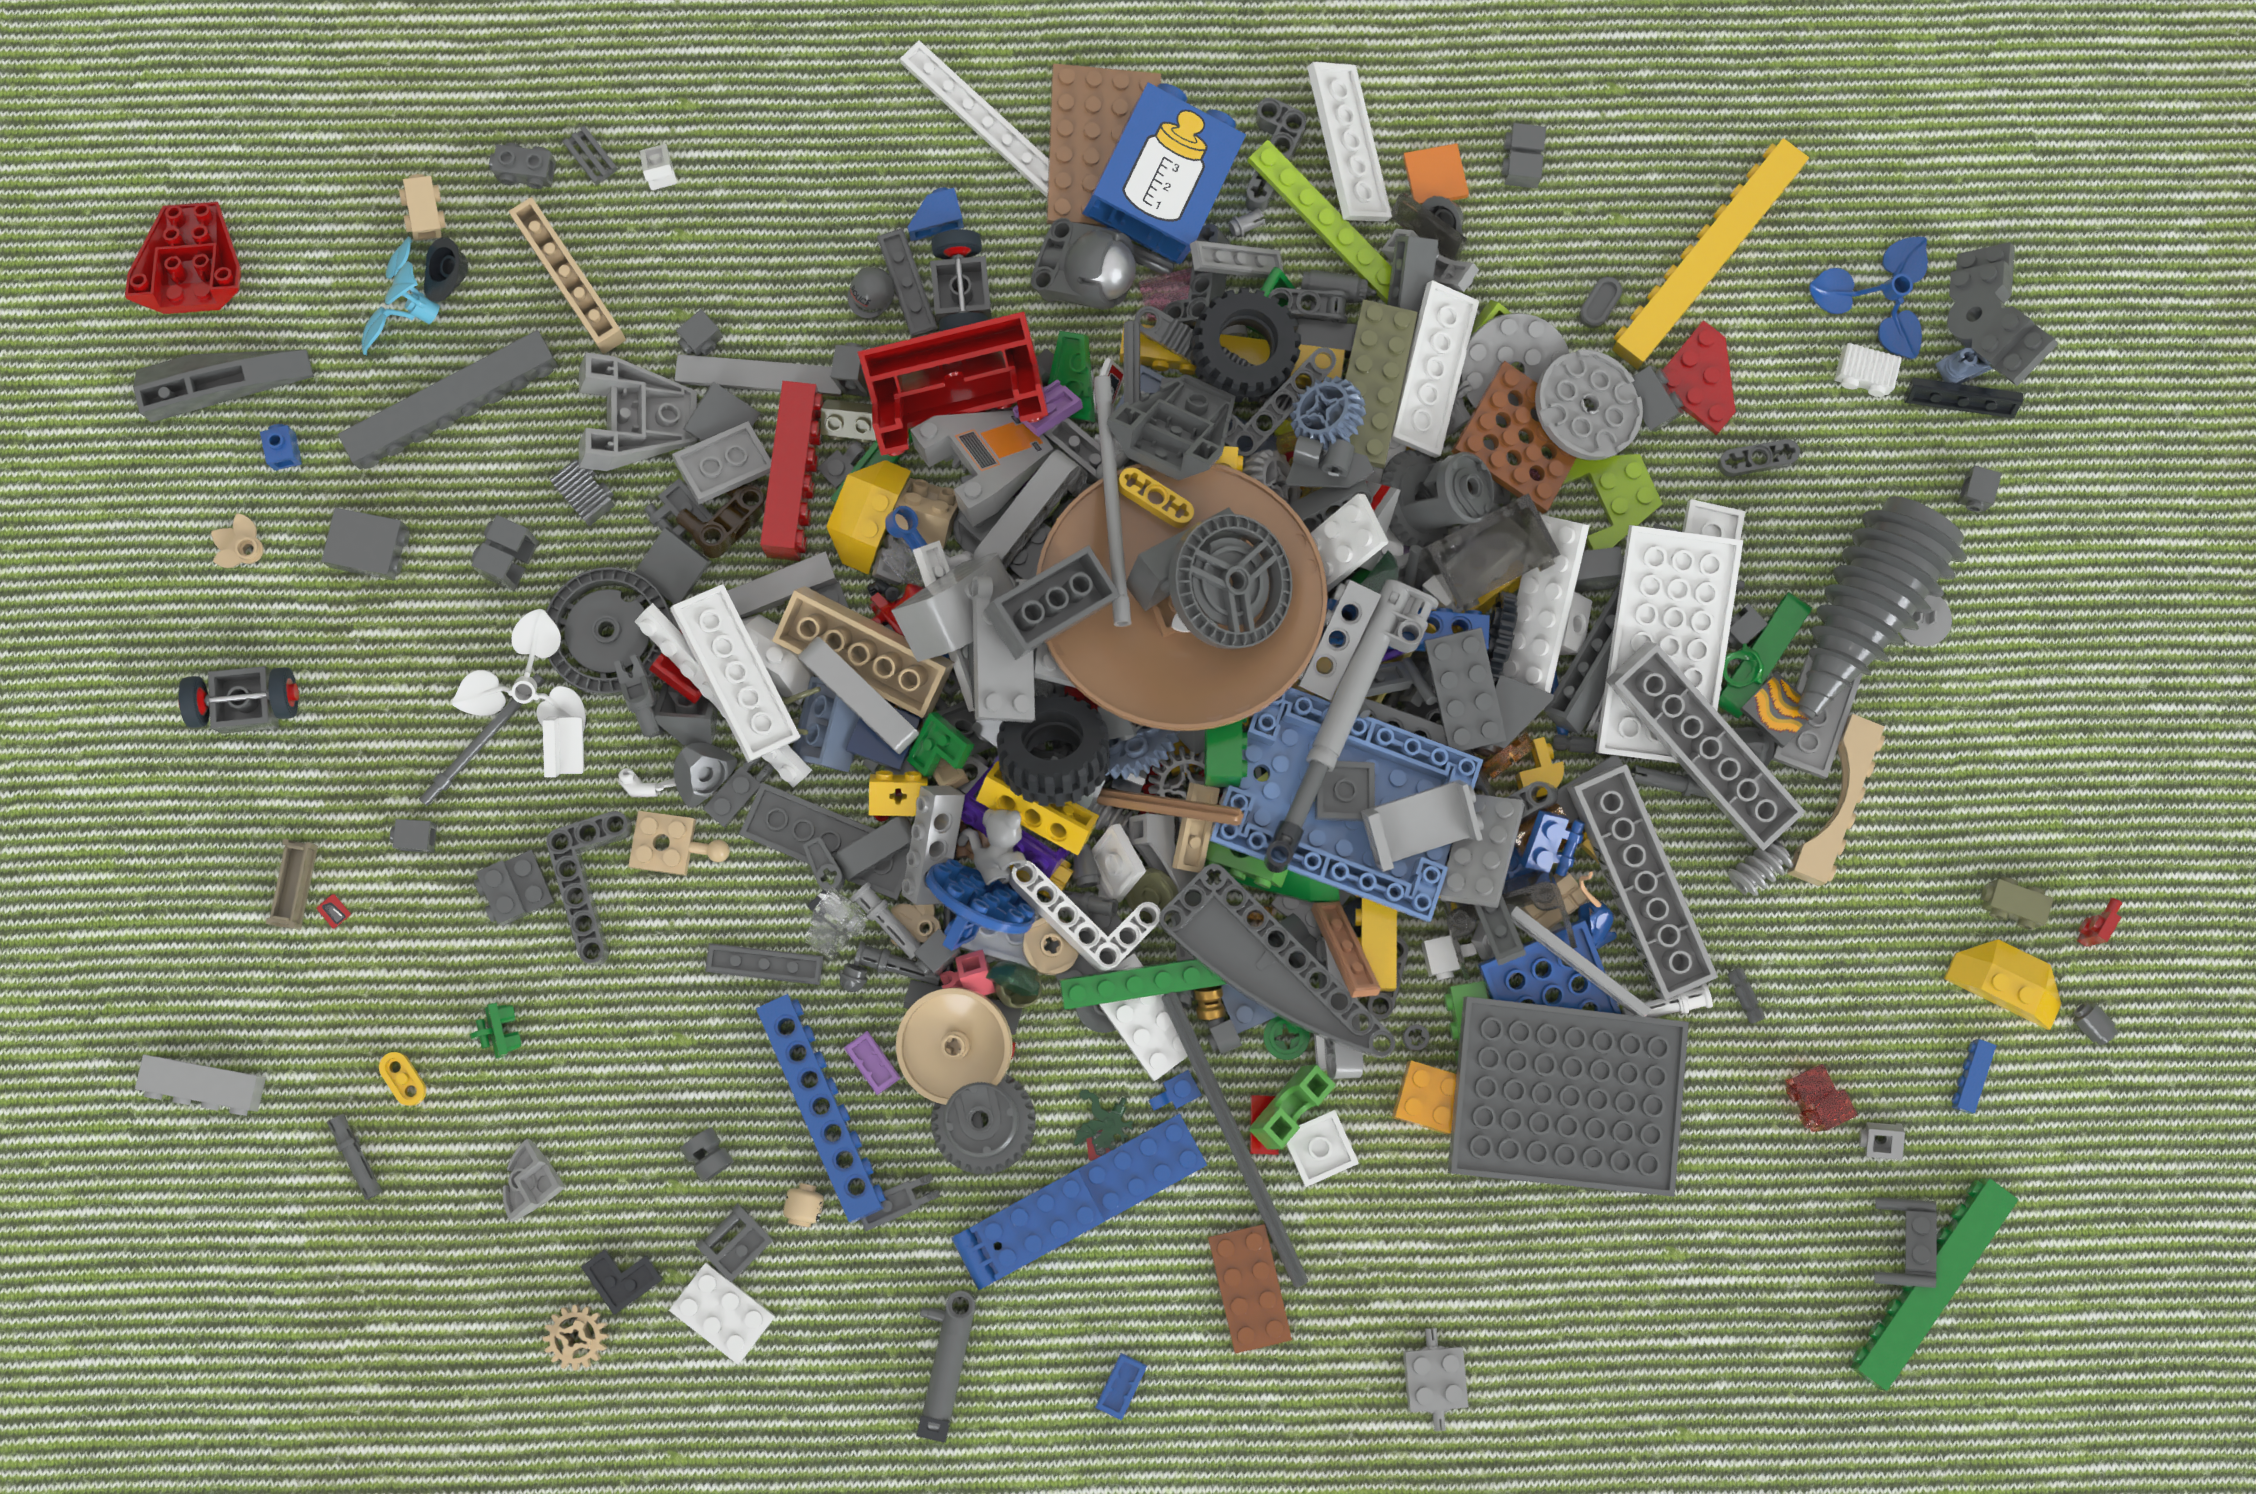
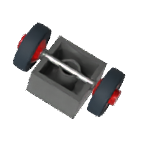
(959, 279)
(239, 699)

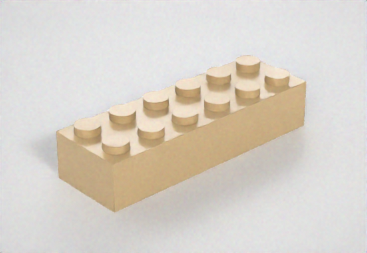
(867, 647)

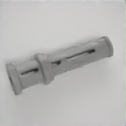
(878, 911)

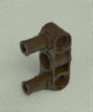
(728, 523)

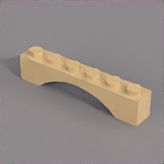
(1856, 750)

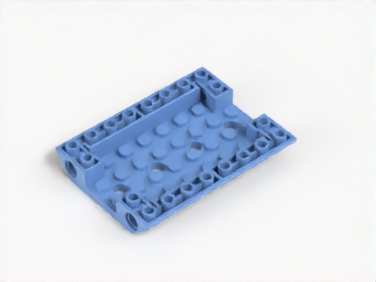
(1332, 849)

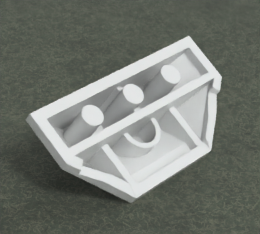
(783, 665)

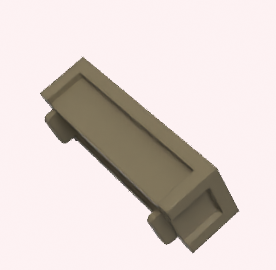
(293, 884)

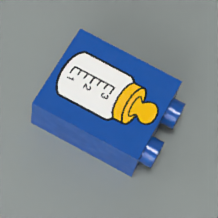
(1165, 171)

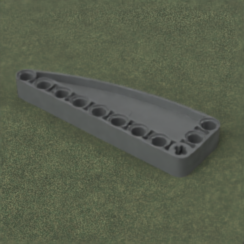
(1246, 961)

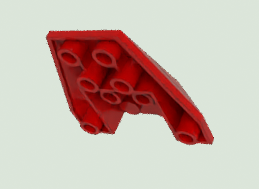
(185, 261)

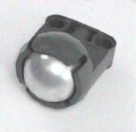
(1084, 265)

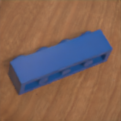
(1973, 1076)

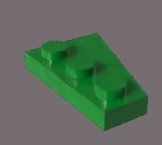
(1073, 369)

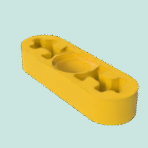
(1153, 486)

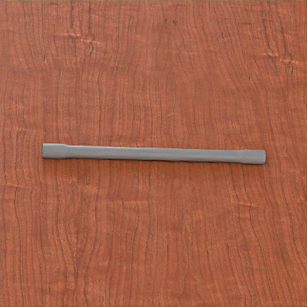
(1103, 400)

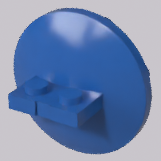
(977, 904)

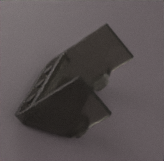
(1525, 890)

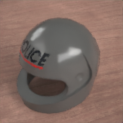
(871, 290)

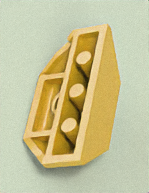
(861, 511)
(2008, 980)

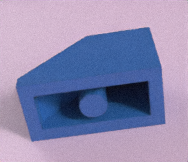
(936, 214)

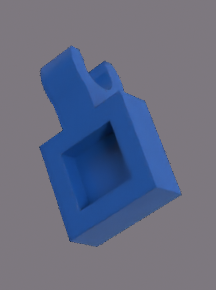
(1179, 1091)

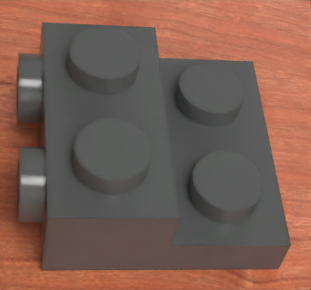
(514, 888)

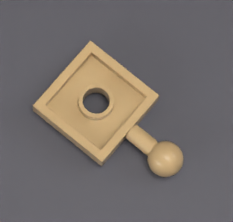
(677, 855)

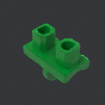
(501, 1042)

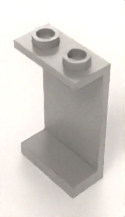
(1421, 822)

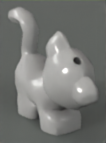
(1003, 834)

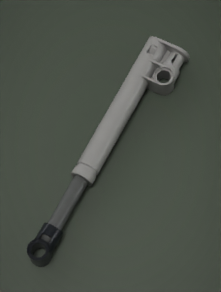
(1393, 615)

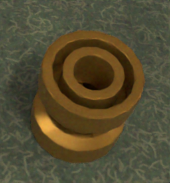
(1209, 1003)

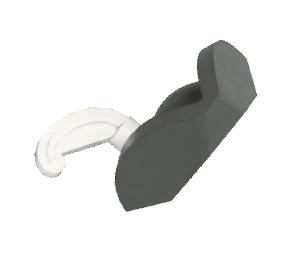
(699, 772)

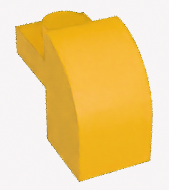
(1544, 771)

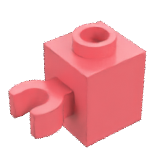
(971, 974)

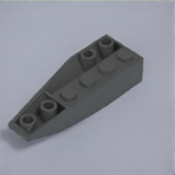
(214, 378)

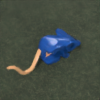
(1597, 916)

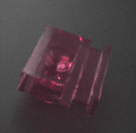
(1165, 289)

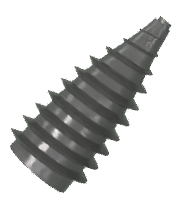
(1877, 593)

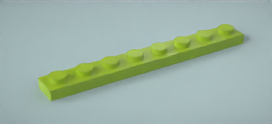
(1322, 217)

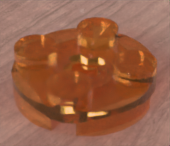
(1502, 760)

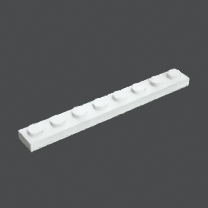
(978, 114)
(674, 645)

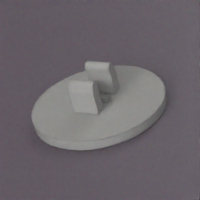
(1932, 626)

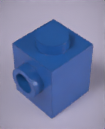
(280, 447)

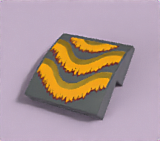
(1776, 710)

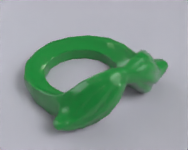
(1745, 654)

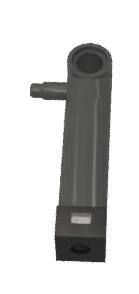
(946, 1367)

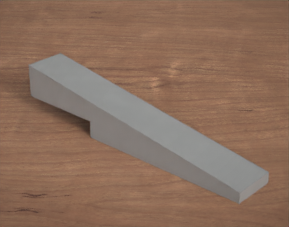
(778, 586)

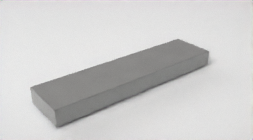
(1234, 259)

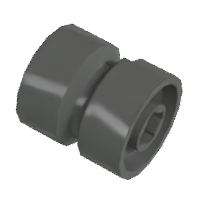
(711, 1164)

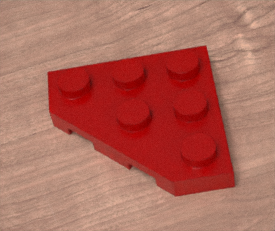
(1703, 378)

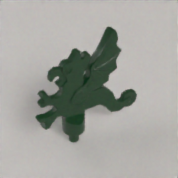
(1111, 1123)

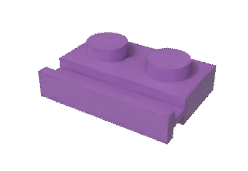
(1060, 405)

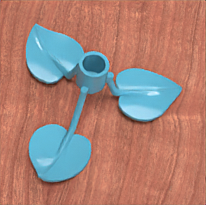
(404, 280)

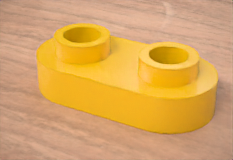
(403, 1079)

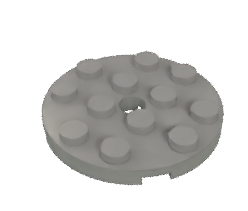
(1510, 339)
(1563, 412)

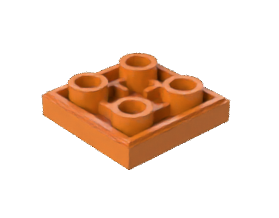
(1436, 173)

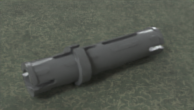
(1666, 780)
(357, 1162)

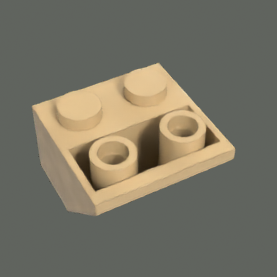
(934, 507)

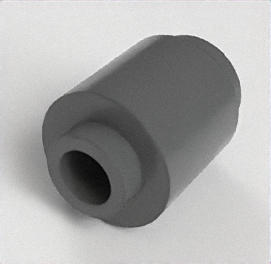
(2095, 1023)

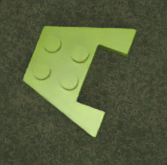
(1623, 491)

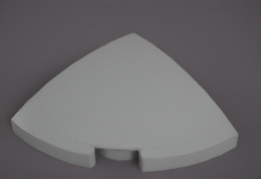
(530, 1182)

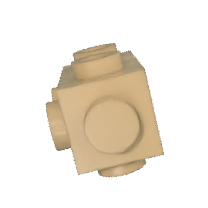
(421, 200)

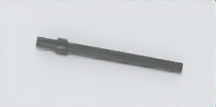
(443, 781)

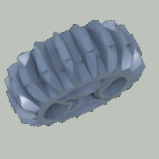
(1332, 408)

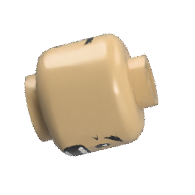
(803, 1205)

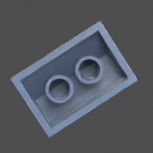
(829, 729)

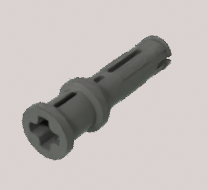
(885, 961)

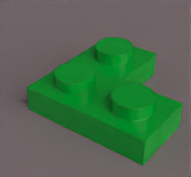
(939, 740)

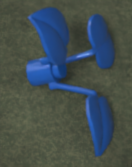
(1908, 264)

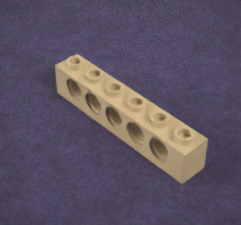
(567, 275)

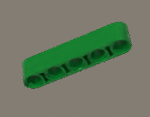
(1770, 646)

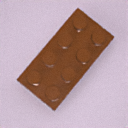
(1249, 1288)

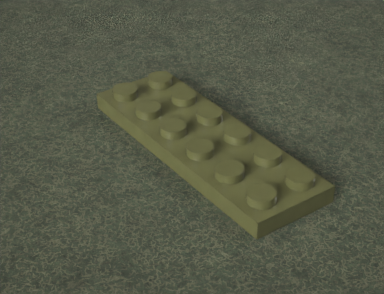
(1378, 372)

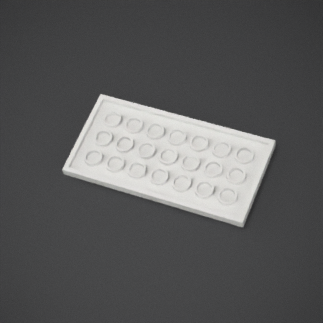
(1677, 595)

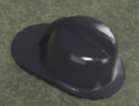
(444, 269)

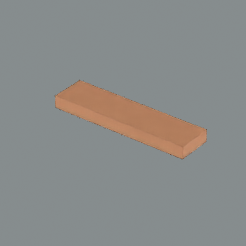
(1345, 949)

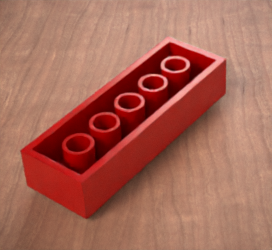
(791, 472)

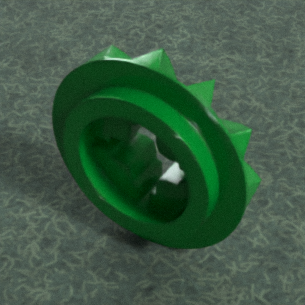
(1278, 1048)

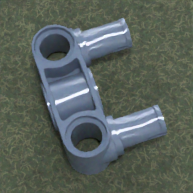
(1961, 366)

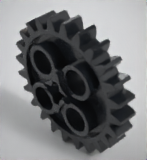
(1501, 628)

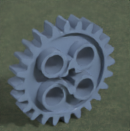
(1140, 751)

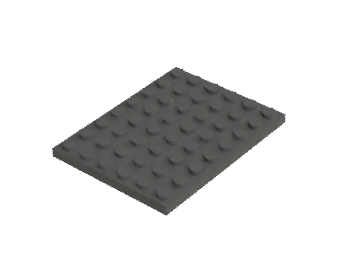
(1568, 1097)

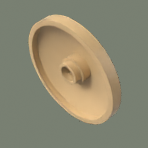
(952, 1042)

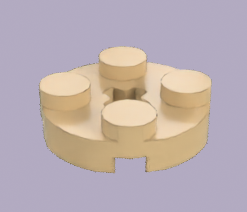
(1044, 961)

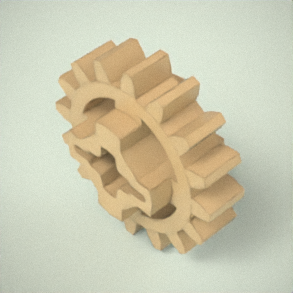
(580, 1324)

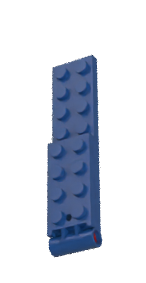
(1079, 1201)

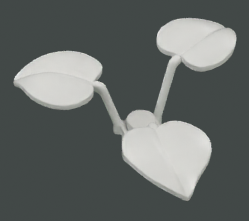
(534, 636)

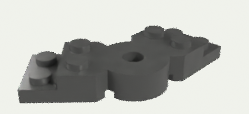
(1981, 320)

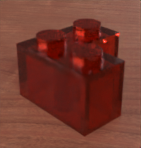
(1818, 1099)

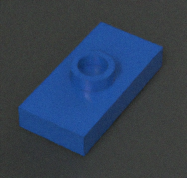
(1121, 1386)

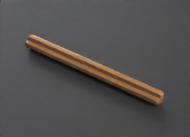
(1171, 806)

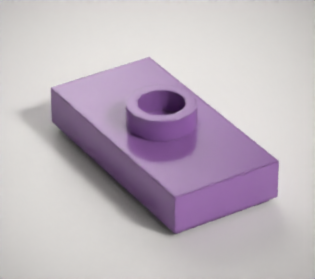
(872, 1063)

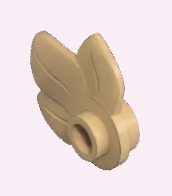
(235, 542)
(914, 919)

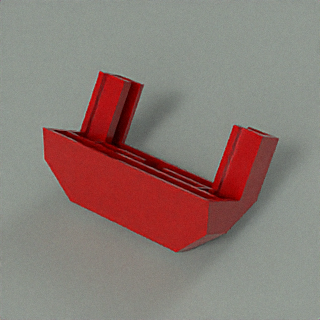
(952, 374)

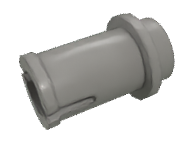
(1245, 223)

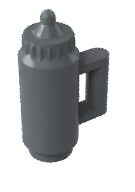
(1328, 281)

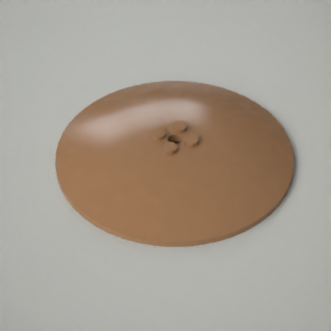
(1170, 675)

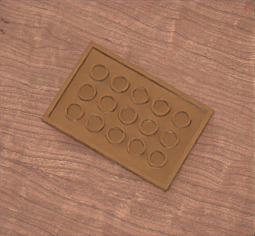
(1085, 125)

